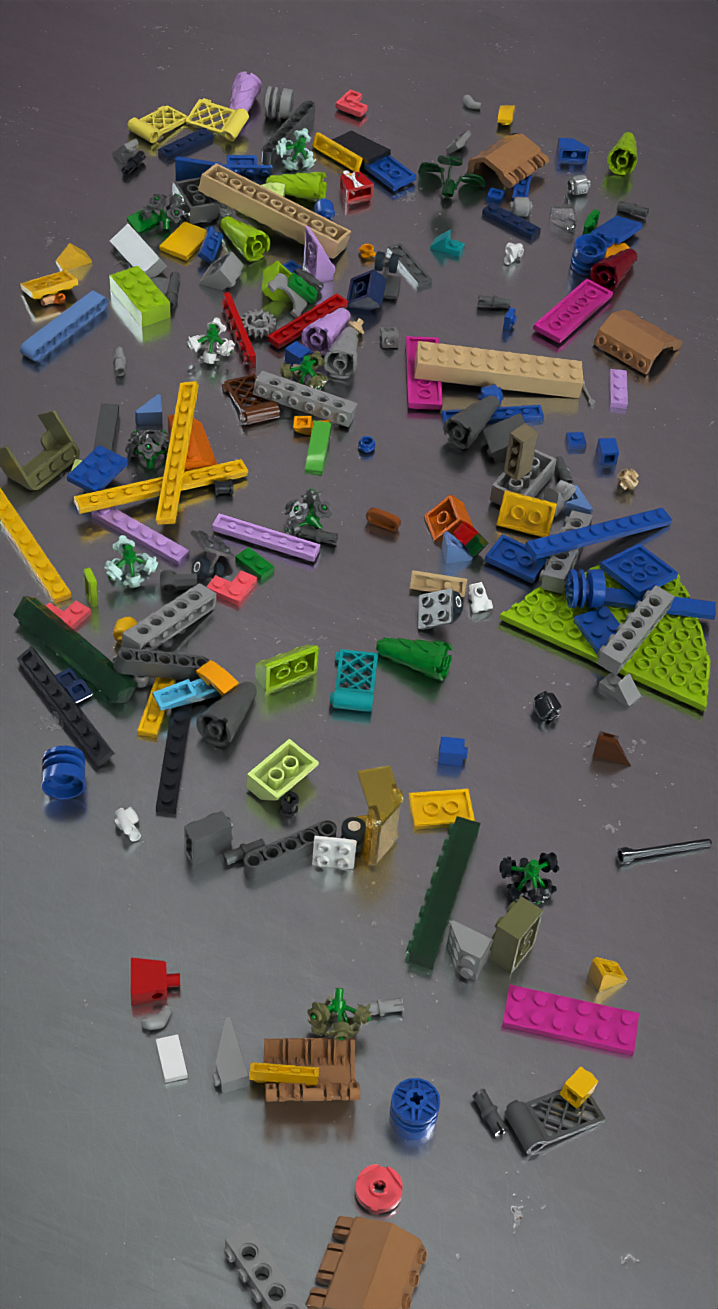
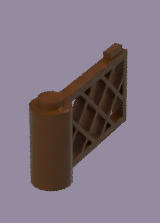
(257, 411)

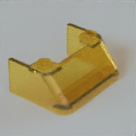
(383, 812)

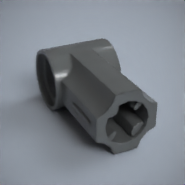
(171, 582)

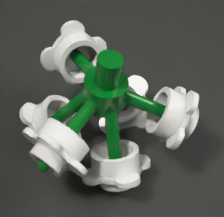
(205, 342)

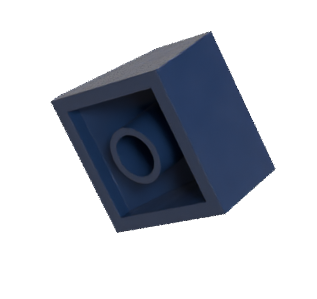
(366, 290)

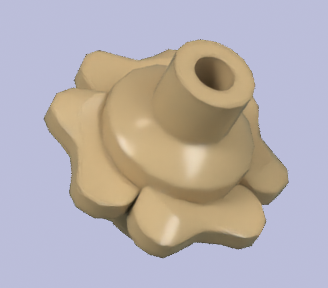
(357, 325)

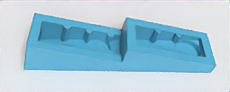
(184, 693)

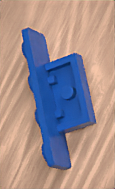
(247, 165)

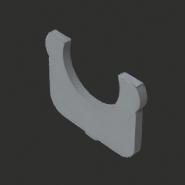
(281, 282)

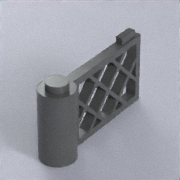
(532, 1132)

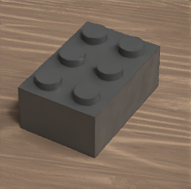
(197, 206)

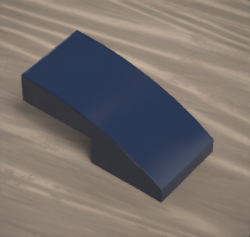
(75, 687)

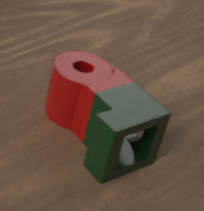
(470, 538)

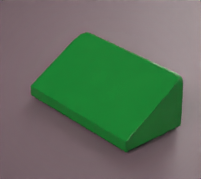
(137, 223)

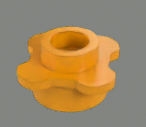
(367, 251)

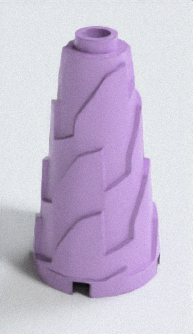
(244, 91)
(324, 331)

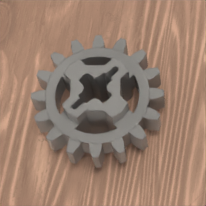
(259, 323)

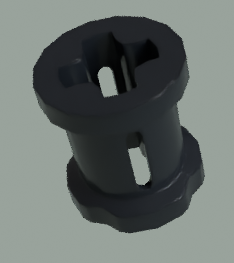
(223, 487)
(284, 808)

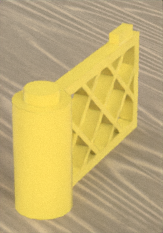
(232, 124)
(150, 131)

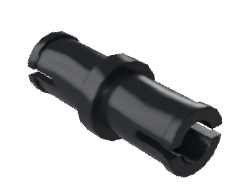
(133, 163)

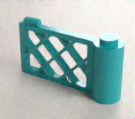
(354, 697)

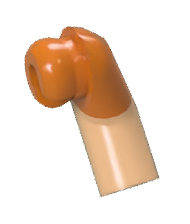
(53, 299)

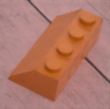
(199, 448)

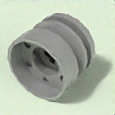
(277, 102)

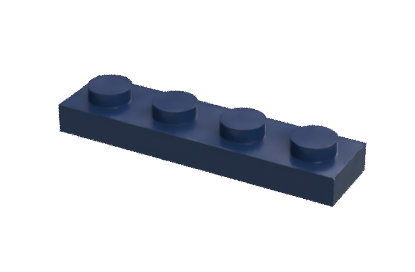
(185, 144)
(511, 221)

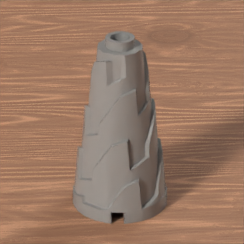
(342, 355)

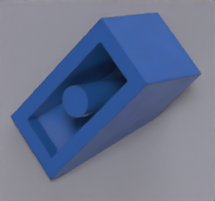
(571, 150)

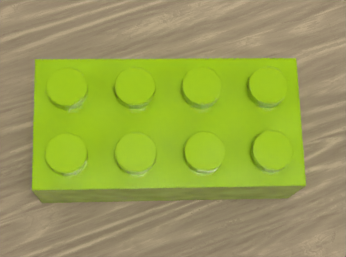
(140, 296)

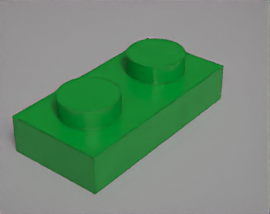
(302, 288)
(254, 563)

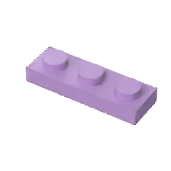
(618, 388)

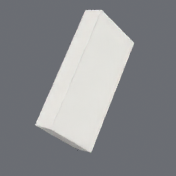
(171, 1058)

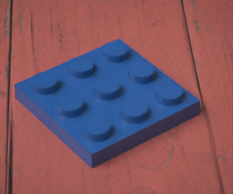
(638, 570)

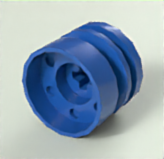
(587, 251)
(589, 588)
(63, 772)
(414, 1108)

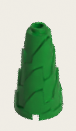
(420, 655)

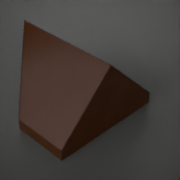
(610, 748)

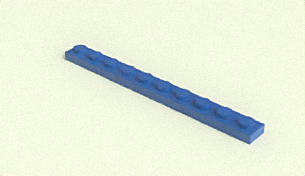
(597, 533)

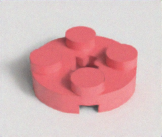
(378, 1202)

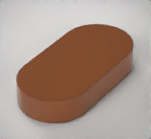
(383, 519)

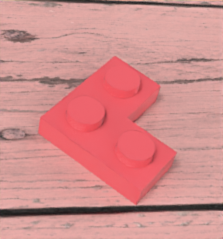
(350, 103)
(233, 591)
(73, 615)

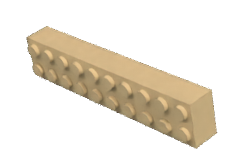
(272, 209)
(500, 368)

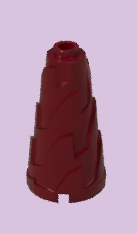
(613, 270)

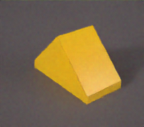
(72, 258)
(605, 974)

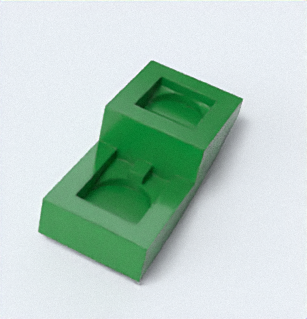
(591, 221)

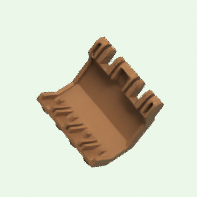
(511, 158)
(634, 340)
(332, 1058)
(372, 1268)

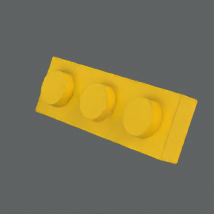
(283, 1074)

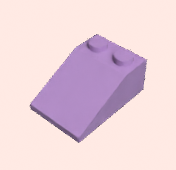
(316, 259)

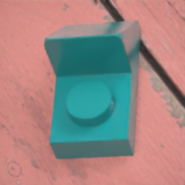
(447, 245)

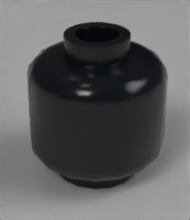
(546, 706)

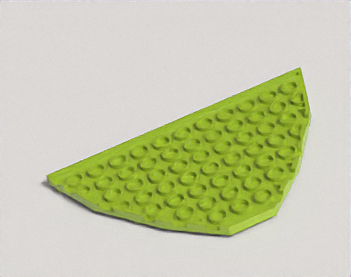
(668, 660)

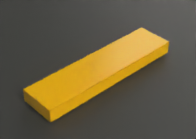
(337, 152)
(152, 715)

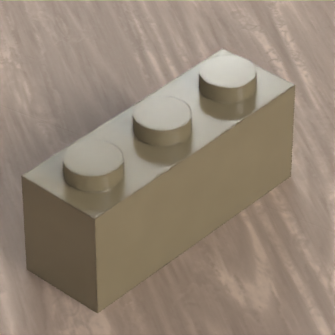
(520, 451)

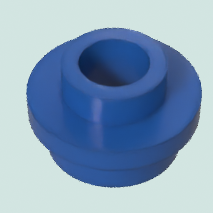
(366, 444)

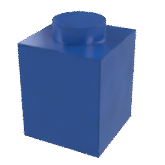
(295, 353)
(607, 451)
(452, 751)

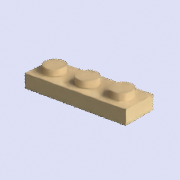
(436, 582)

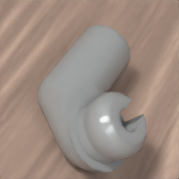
(469, 102)
(157, 1021)

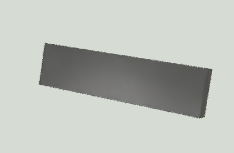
(410, 266)

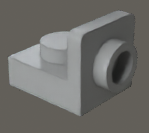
(389, 336)

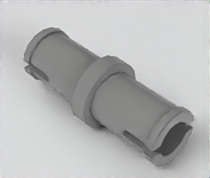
(119, 361)
(382, 1007)

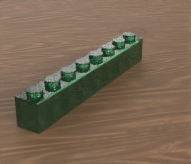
(74, 649)
(444, 893)

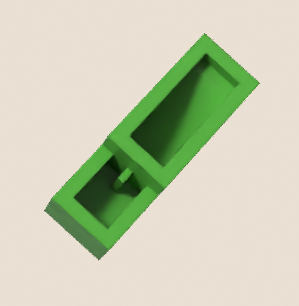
(318, 447)

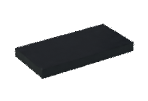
(363, 147)

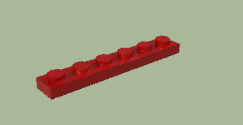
(295, 328)
(239, 331)

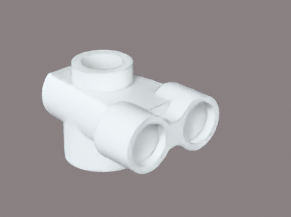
(512, 252)
(479, 601)
(126, 820)

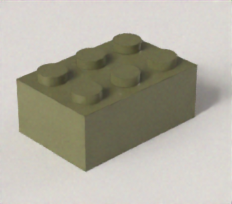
(515, 934)

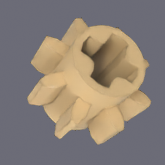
(627, 479)

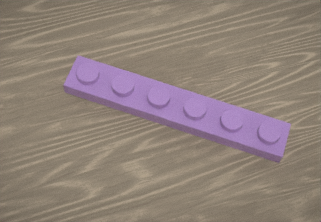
(142, 534)
(266, 537)

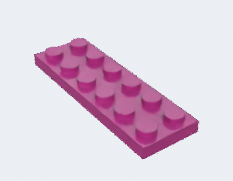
(572, 311)
(421, 392)
(571, 1020)

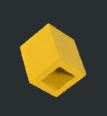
(579, 1087)

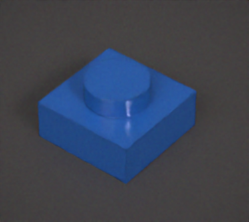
(510, 319)
(576, 440)

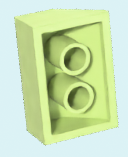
(280, 771)

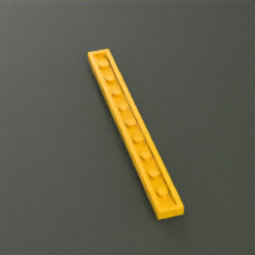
(177, 453)
(152, 487)
(32, 552)

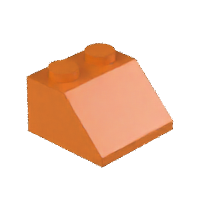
(446, 517)

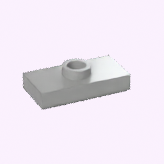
(458, 142)

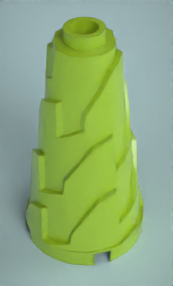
(623, 155)
(303, 185)
(247, 239)

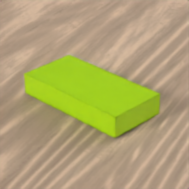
(90, 587)

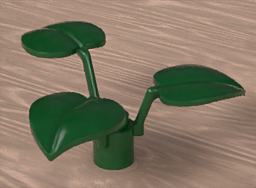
(448, 185)

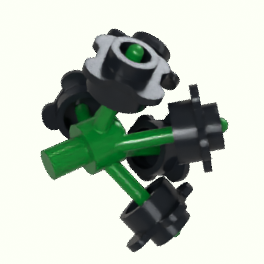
(530, 871)

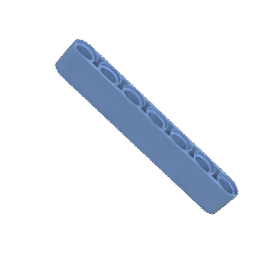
(64, 326)

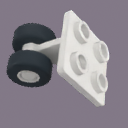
(340, 851)

